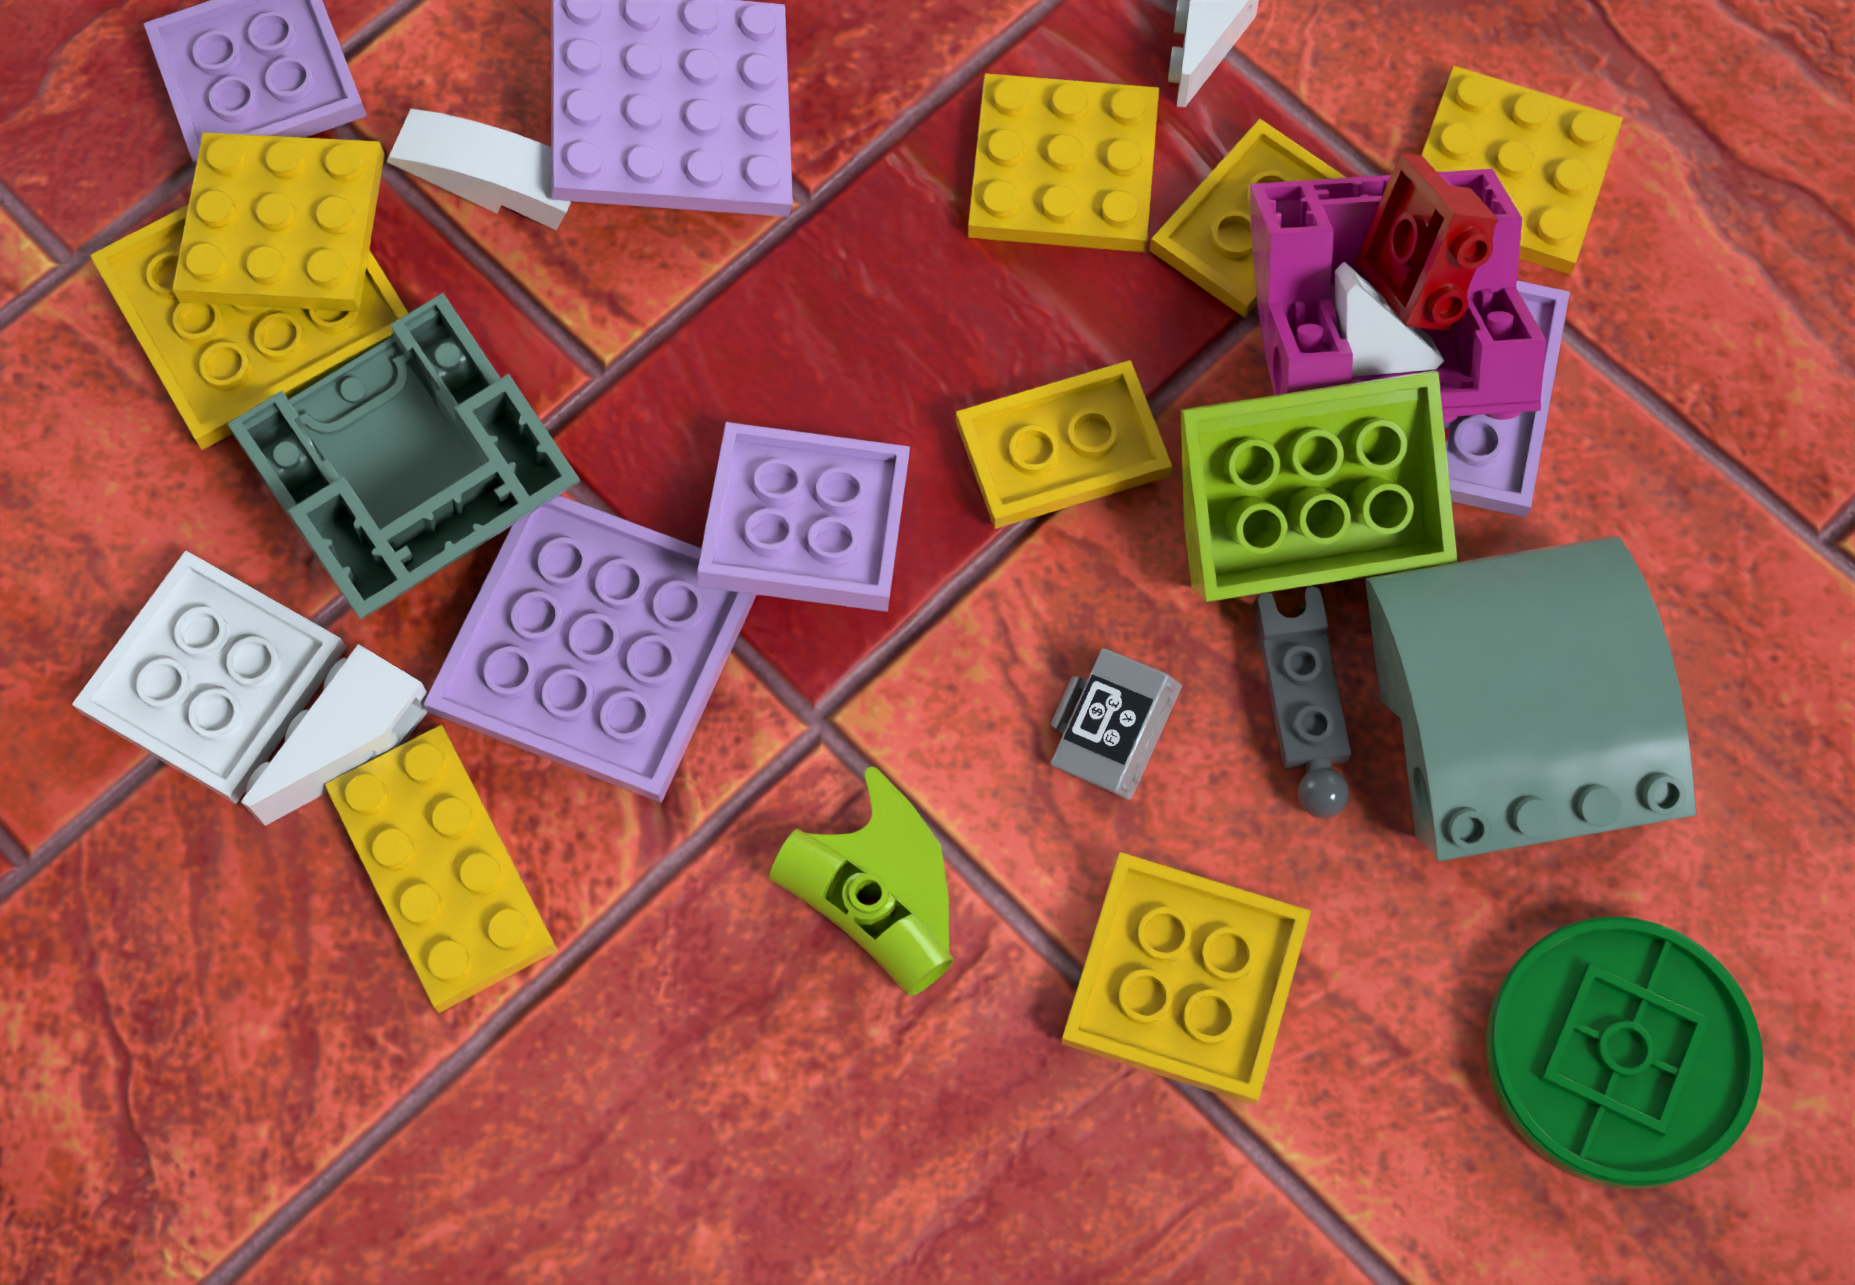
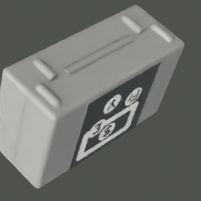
(1113, 722)

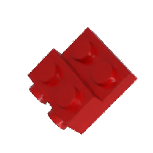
(1426, 244)

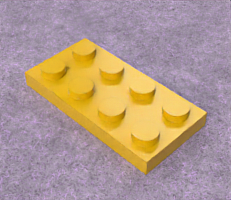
(440, 868)

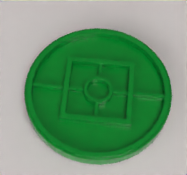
(1624, 1053)

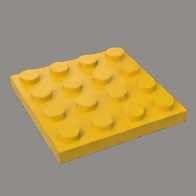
(233, 356)

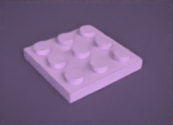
(254, 69)
(804, 517)

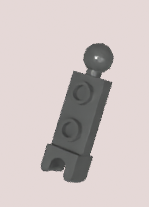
(1305, 699)

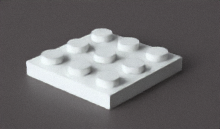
(209, 676)

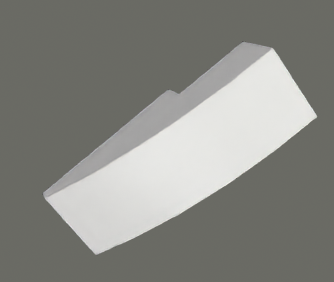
(479, 164)

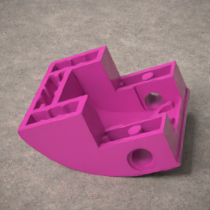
(1315, 225)

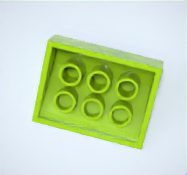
(1316, 486)

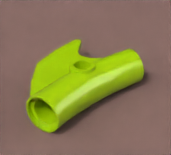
(886, 860)

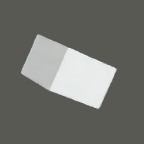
(1375, 331)

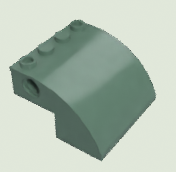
(404, 458)
(1531, 697)

